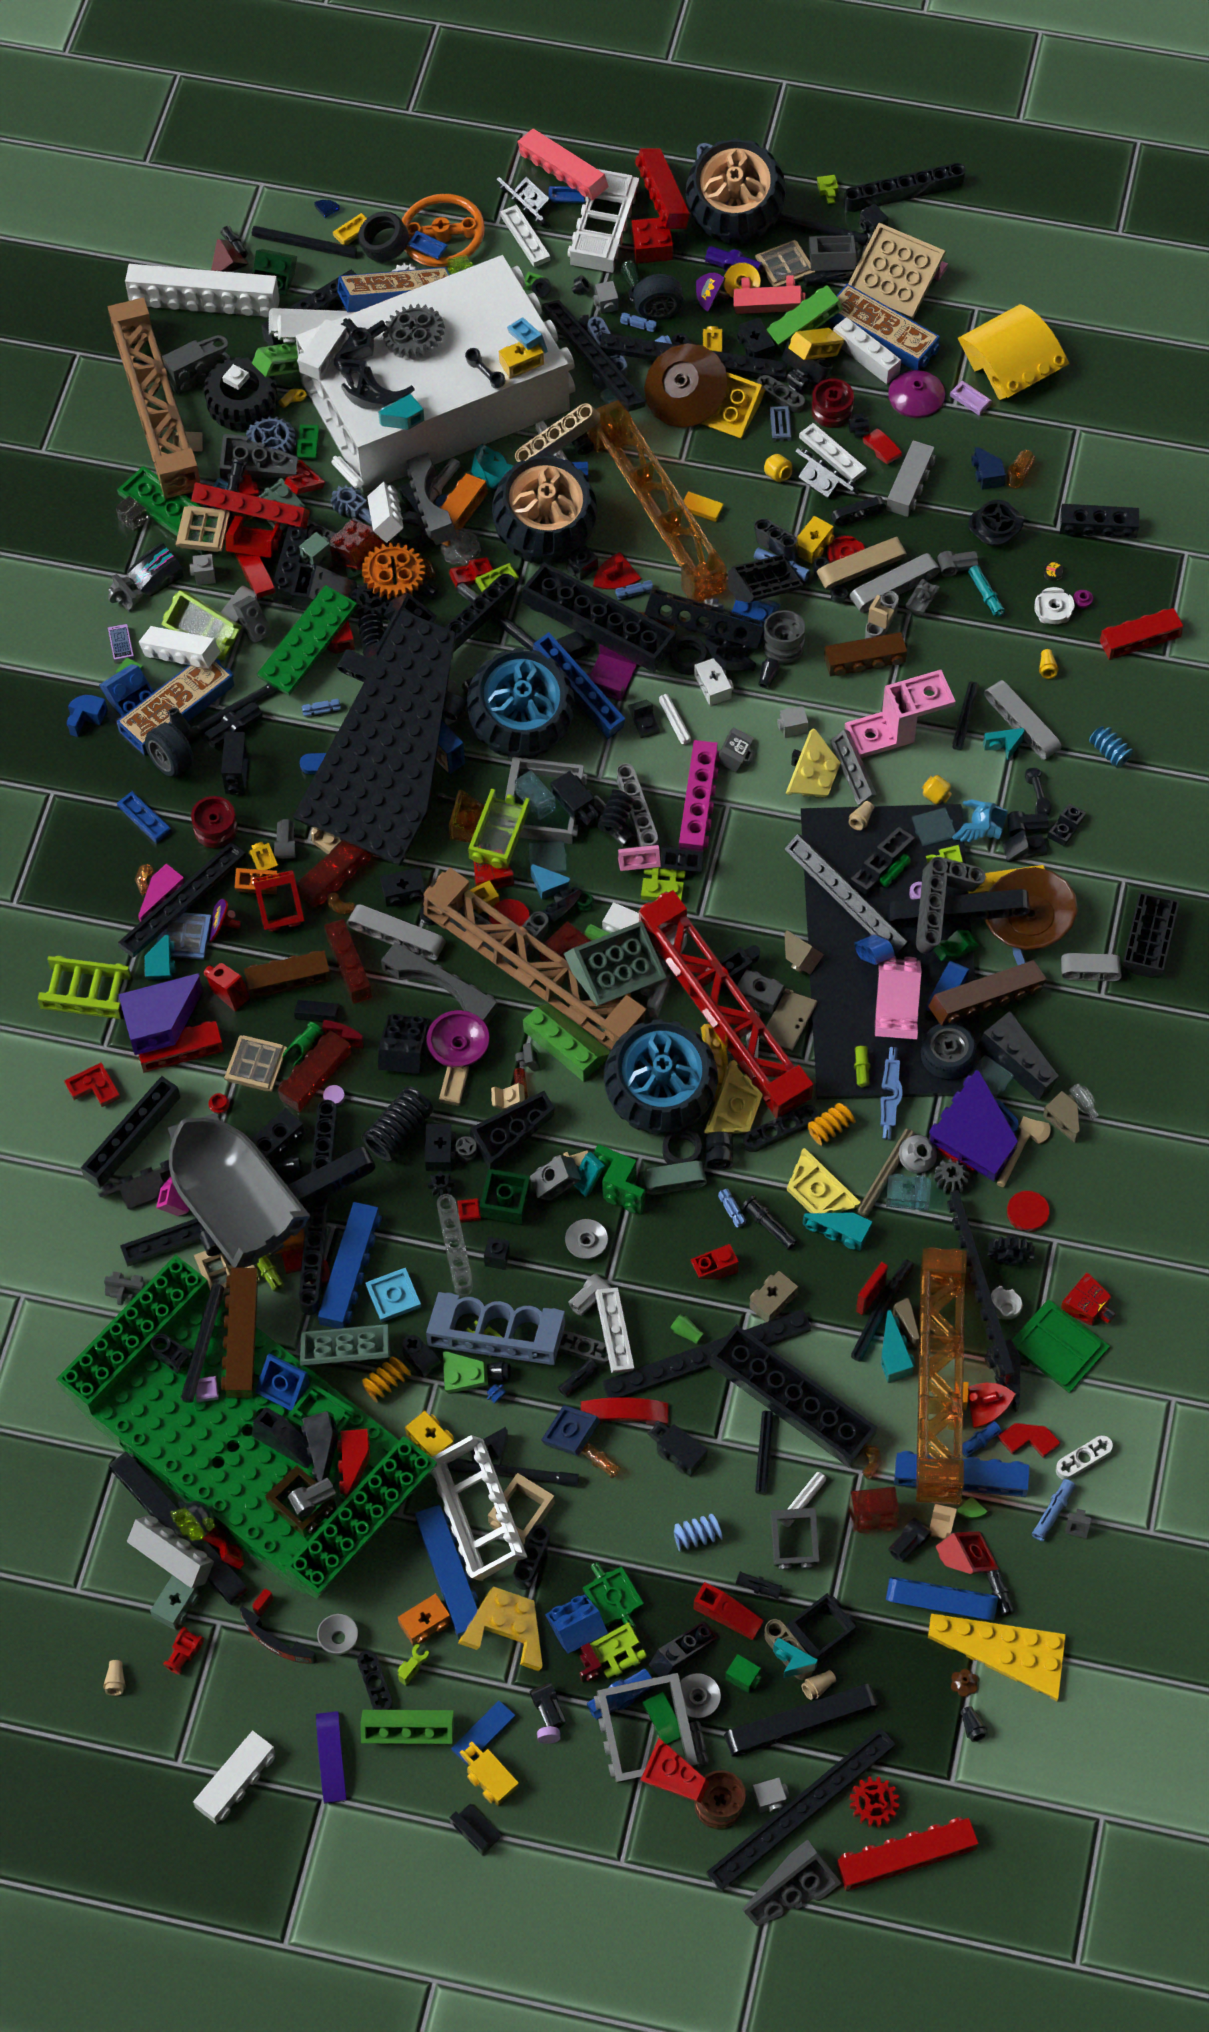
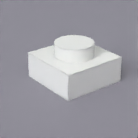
(235, 377)

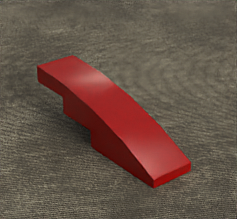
(256, 574)

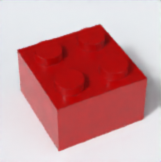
(651, 241)

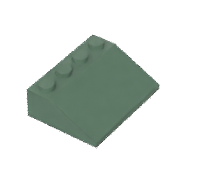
(616, 964)
(345, 1345)

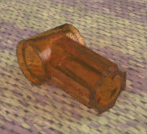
(1019, 469)

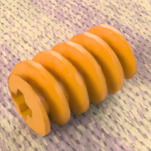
(829, 1122)
(384, 1378)

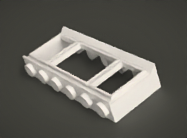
(453, 1508)

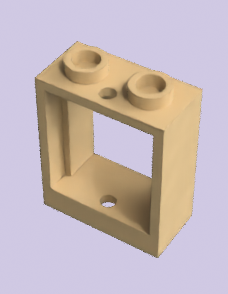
(534, 1492)

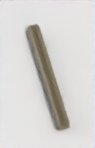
(882, 1178)

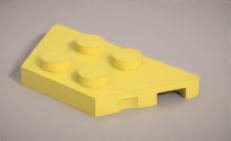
(814, 769)
(734, 1104)
(818, 1188)

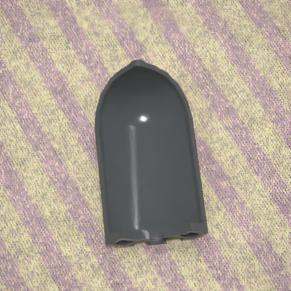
(233, 1190)

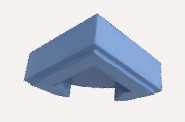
(1019, 956)

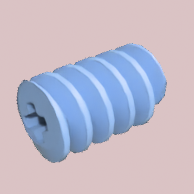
(697, 1531)

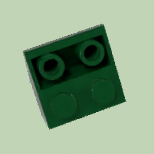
(278, 265)

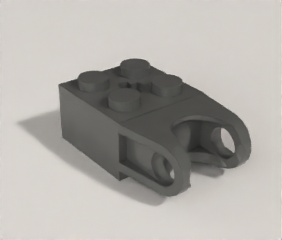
(193, 362)

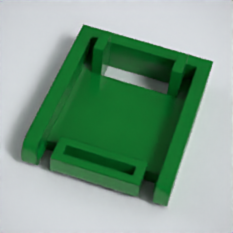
(323, 1403)

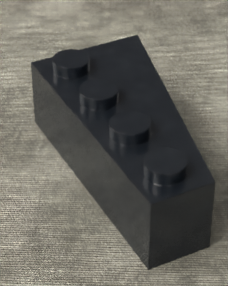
(1015, 1051)
(510, 1128)

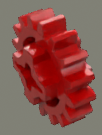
(870, 1795)

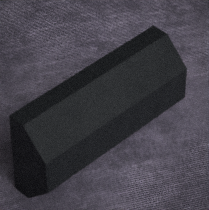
(762, 579)
(1150, 935)

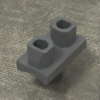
(121, 592)
(922, 598)
(121, 1288)

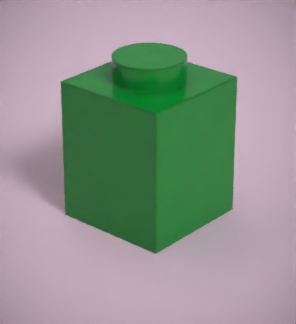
(743, 1674)

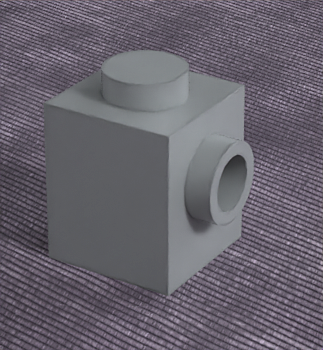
(606, 297)
(203, 569)
(793, 721)
(770, 1795)

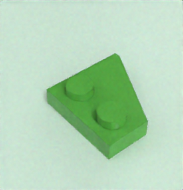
(463, 1373)

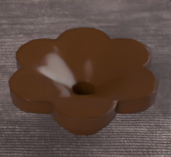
(961, 1686)

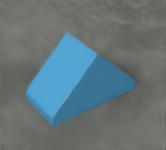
(548, 882)

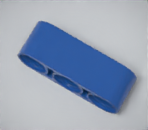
(874, 949)
(953, 976)

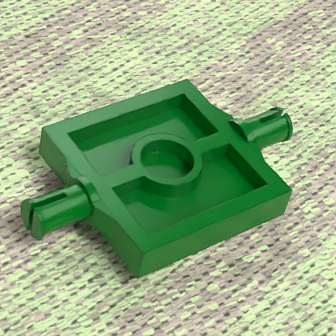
(613, 1595)

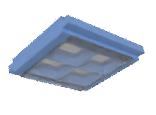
(189, 935)

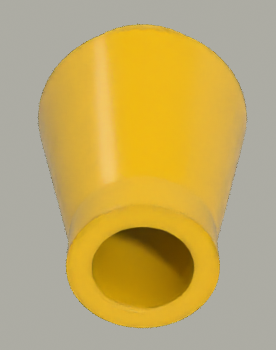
(1048, 665)

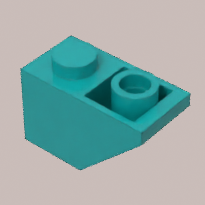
(402, 414)
(159, 961)

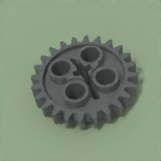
(413, 331)

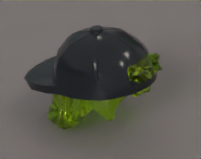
(194, 1519)

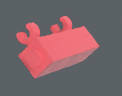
(768, 298)

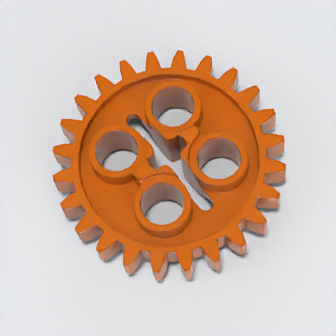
(411, 569)

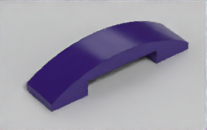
(330, 1757)

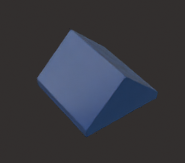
(282, 1382)

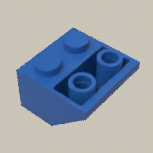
(757, 609)
(126, 689)
(576, 1623)

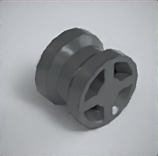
(466, 1144)

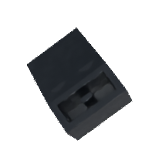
(311, 579)
(403, 1043)

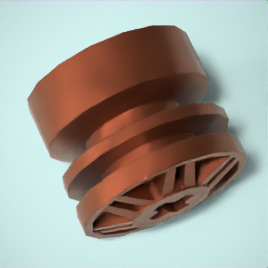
(726, 1788)

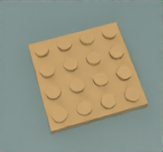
(897, 269)

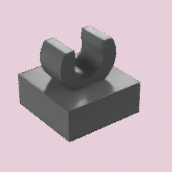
(529, 1057)
(1078, 1524)

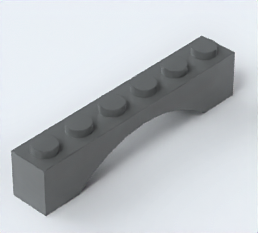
(435, 519)
(407, 965)

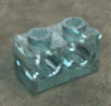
(541, 799)

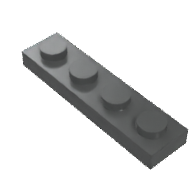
(853, 767)

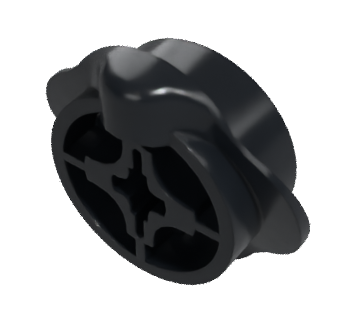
(992, 521)

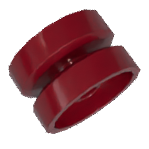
(832, 403)
(214, 822)

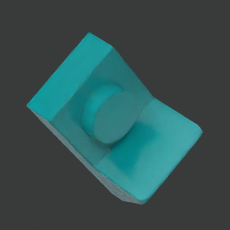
(1006, 739)
(799, 1661)

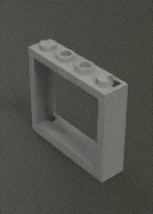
(548, 769)
(606, 1725)

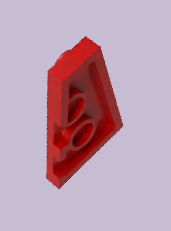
(674, 1774)

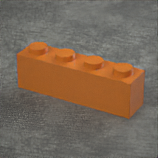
(464, 500)

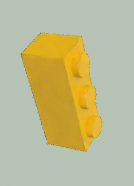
(816, 343)

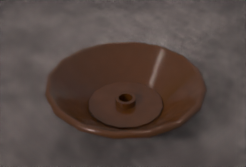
(694, 399)
(1050, 902)

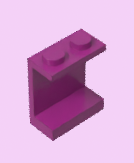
(612, 673)

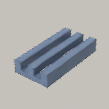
(781, 436)

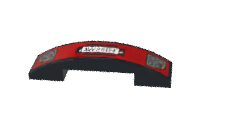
(297, 1653)

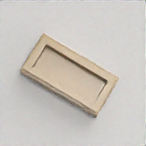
(453, 1085)

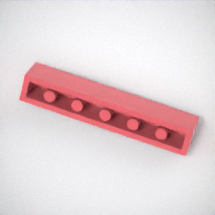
(562, 164)

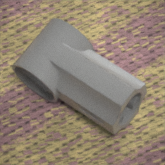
(586, 1296)

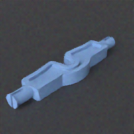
(892, 1083)

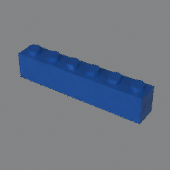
(585, 692)
(349, 1266)
(979, 1475)
(447, 1567)

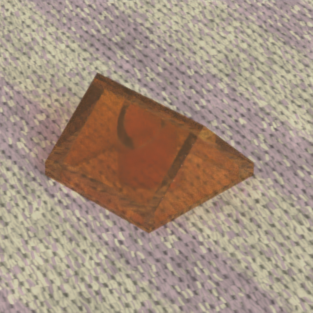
(465, 817)

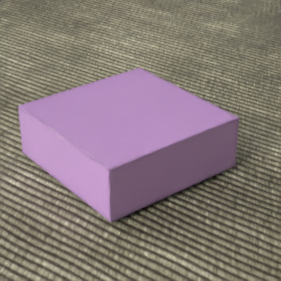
(207, 1389)

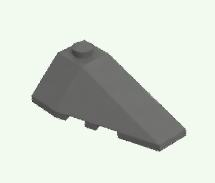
(262, 460)
(796, 1881)

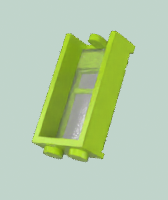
(195, 617)
(498, 830)

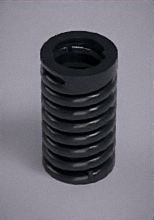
(397, 1123)

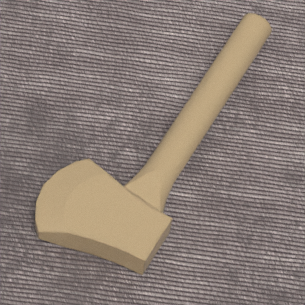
(1028, 1128)

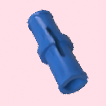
(981, 1439)

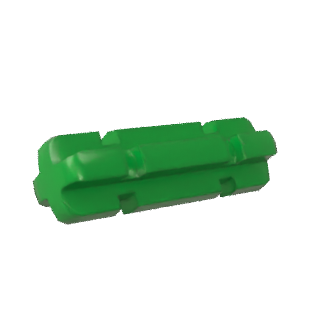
(895, 869)

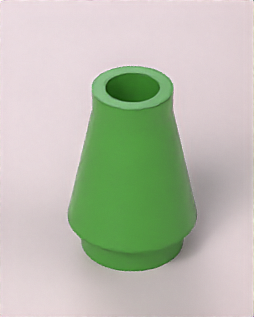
(684, 1327)

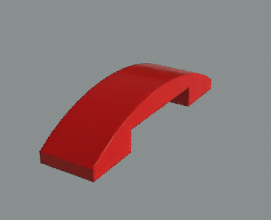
(627, 1410)

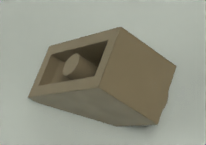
(801, 953)
(1064, 1115)

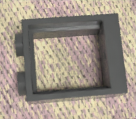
(833, 253)
(794, 1514)

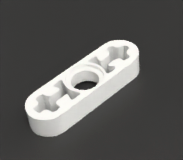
(1067, 1460)

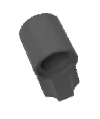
(952, 563)
(285, 845)
(306, 1499)

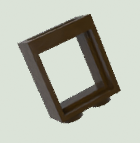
(284, 1488)

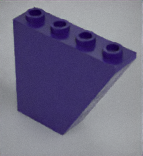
(159, 1012)
(975, 1129)

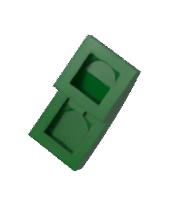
(308, 441)
(663, 1718)

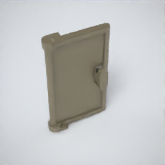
(785, 1020)

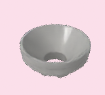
(910, 1158)
(337, 1624)

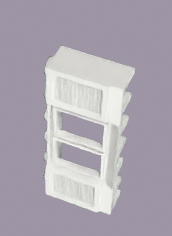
(600, 249)

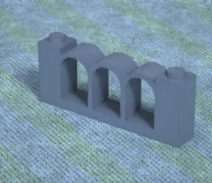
(450, 1307)

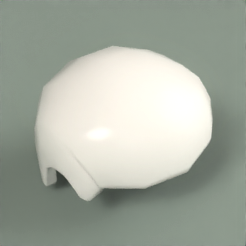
(1006, 1303)

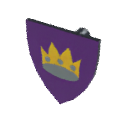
(709, 288)

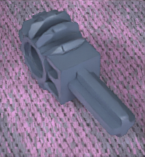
(354, 507)

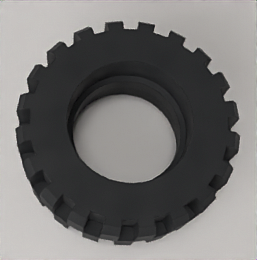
(240, 413)

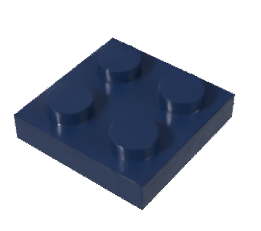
(570, 1430)

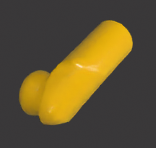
(292, 395)

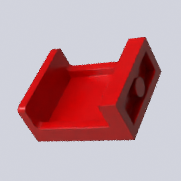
(252, 540)

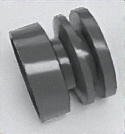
(784, 636)

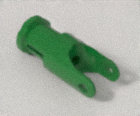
(305, 1041)

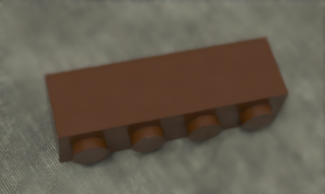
(865, 654)
(287, 974)

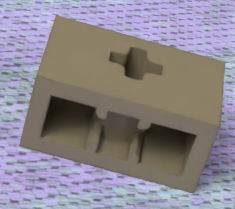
(770, 1307)

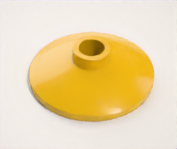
(736, 273)

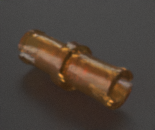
(600, 1460)

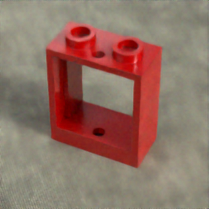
(272, 881)

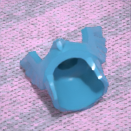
(987, 821)

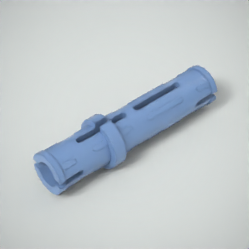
(800, 571)
(1057, 1503)

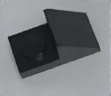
(644, 718)
(1024, 847)
(496, 1444)

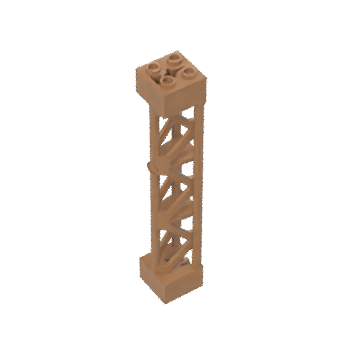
(175, 470)
(453, 892)

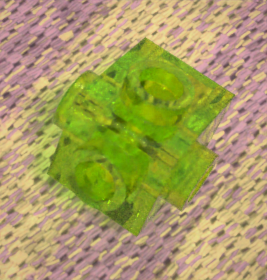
(458, 262)

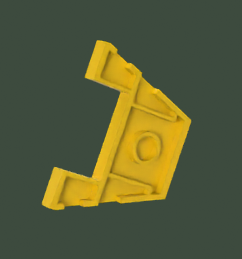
(509, 1617)

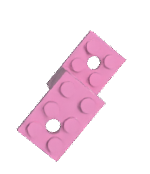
(901, 707)
(898, 998)

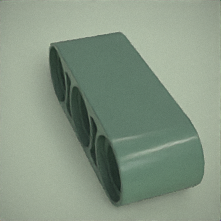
(674, 1177)

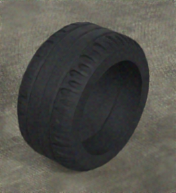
(374, 225)

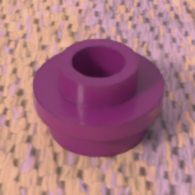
(1082, 603)

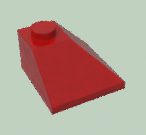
(966, 1553)

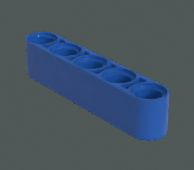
(942, 1598)

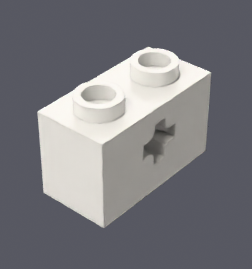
(713, 682)

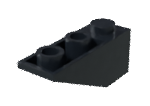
(1016, 1363)
(281, 1436)
(322, 1441)
(682, 1650)

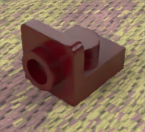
(589, 1659)

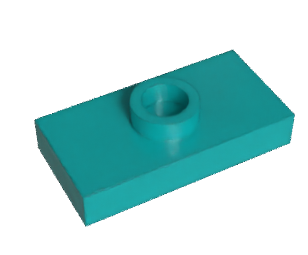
(589, 1172)

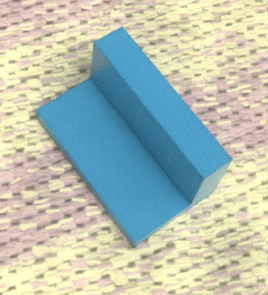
(527, 334)

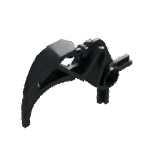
(348, 361)

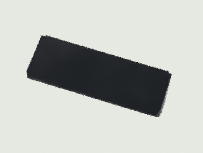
(316, 1011)

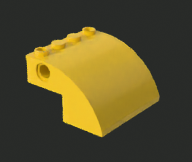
(1014, 350)

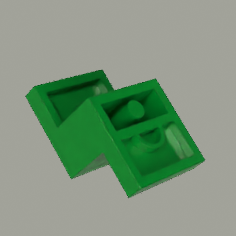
(619, 1180)

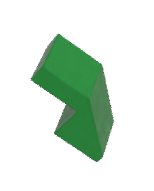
(956, 946)

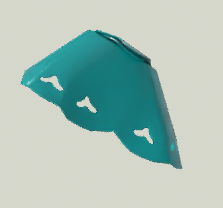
(487, 469)

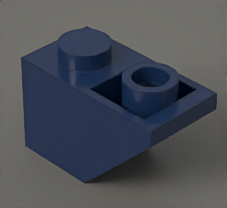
(989, 469)

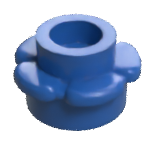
(496, 1393)

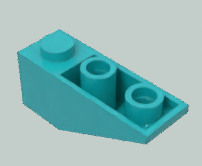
(843, 1227)
(895, 1358)

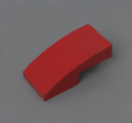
(882, 445)
(471, 571)

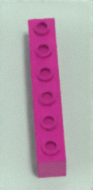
(701, 753)

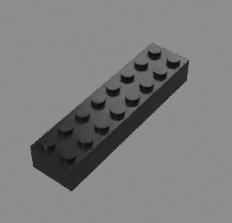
(599, 617)
(793, 1396)

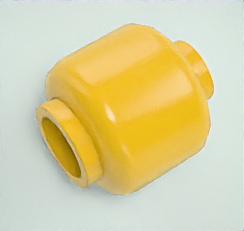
(778, 468)
(937, 789)

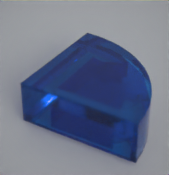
(326, 207)

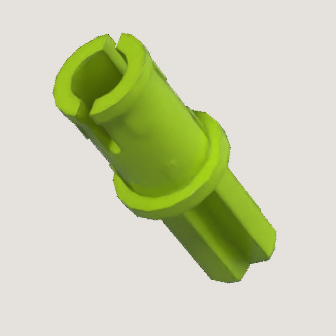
(862, 1066)
(270, 1274)

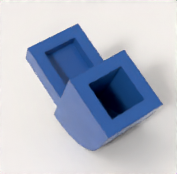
(83, 709)

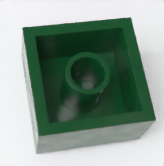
(505, 1196)

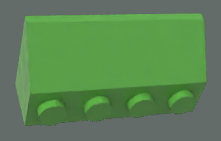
(565, 1040)

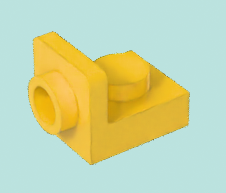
(712, 338)
(263, 856)

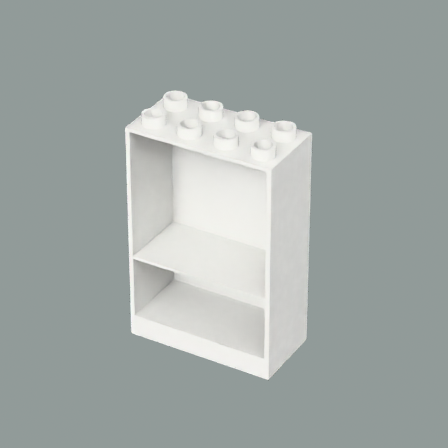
(455, 397)

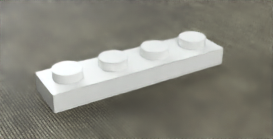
(525, 236)
(832, 452)
(614, 1330)

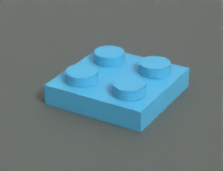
(393, 1295)

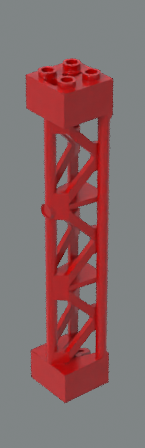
(792, 1084)

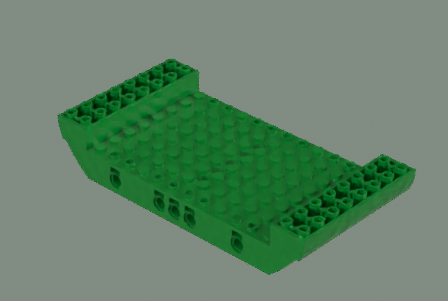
(141, 1410)

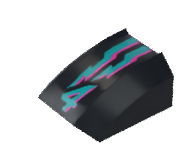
(155, 570)

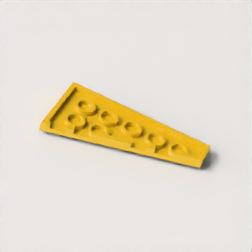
(1013, 1651)

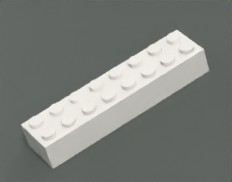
(202, 290)

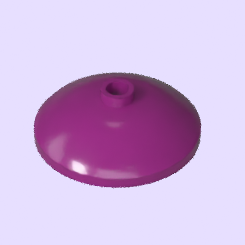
(913, 400)
(454, 1029)

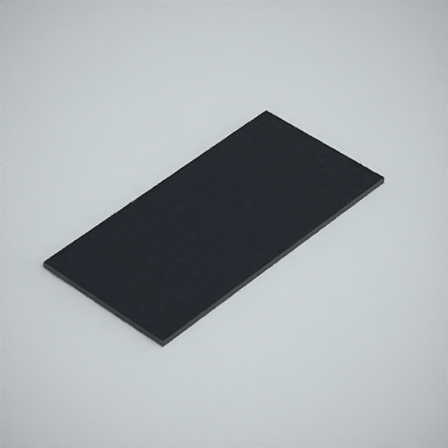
(849, 985)

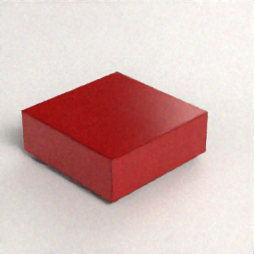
(469, 1210)
(262, 1602)

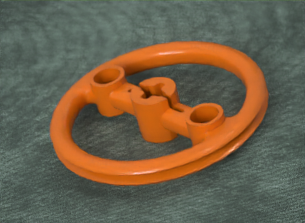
(442, 229)

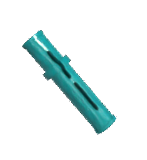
(990, 597)

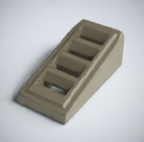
(905, 1315)

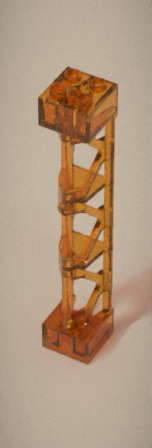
(613, 434)
(943, 1476)

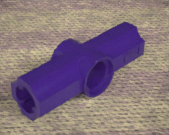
(727, 259)

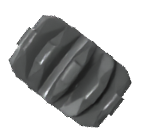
(959, 1174)

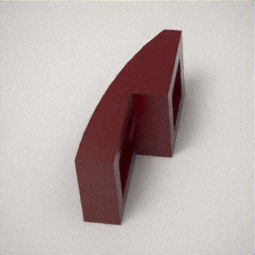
(345, 1032)

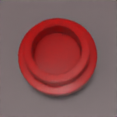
(218, 1103)

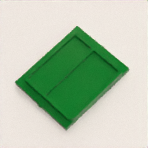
(1059, 1346)

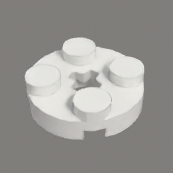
(1054, 615)

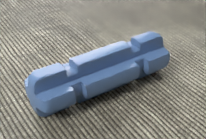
(638, 322)
(633, 590)
(321, 707)
(732, 1208)

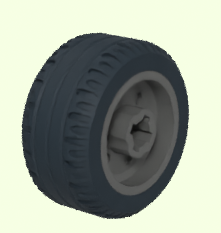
(658, 297)
(169, 749)
(948, 1051)

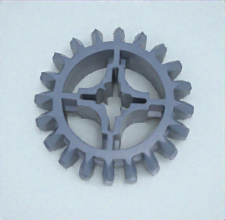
(270, 432)

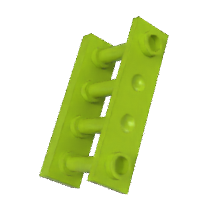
(90, 1005)

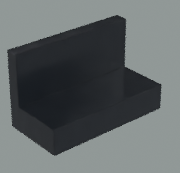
(475, 1829)

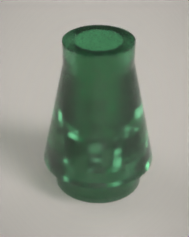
(630, 272)

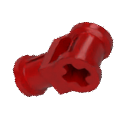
(184, 1648)

